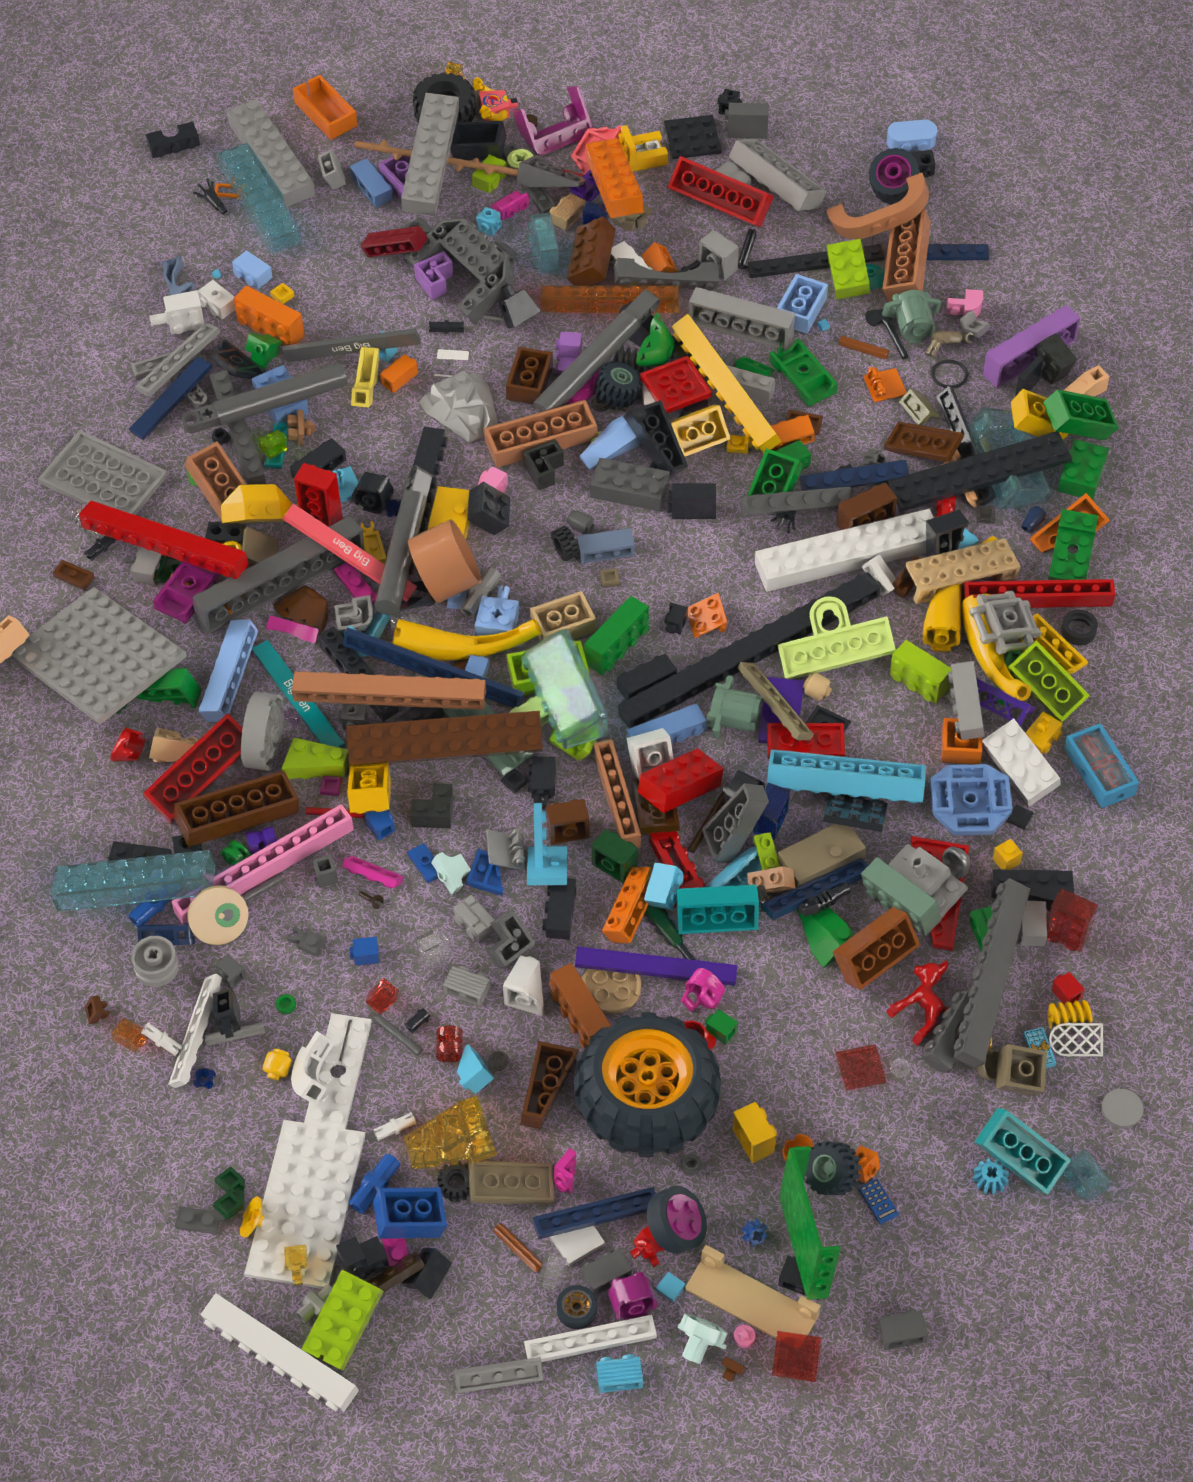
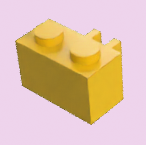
(1044, 732)

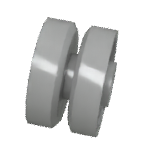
(155, 961)

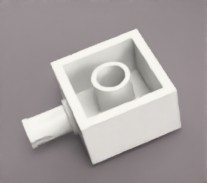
(182, 313)

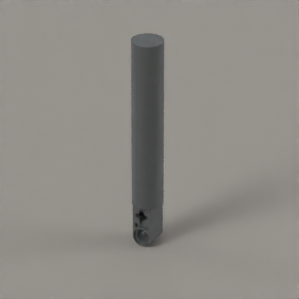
(598, 352)
(266, 398)
(399, 556)

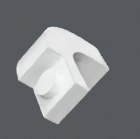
(307, 1068)

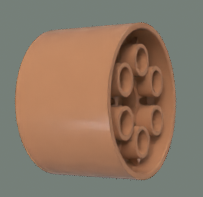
(444, 561)

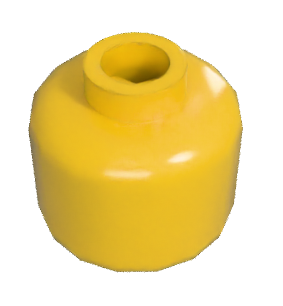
(277, 1064)

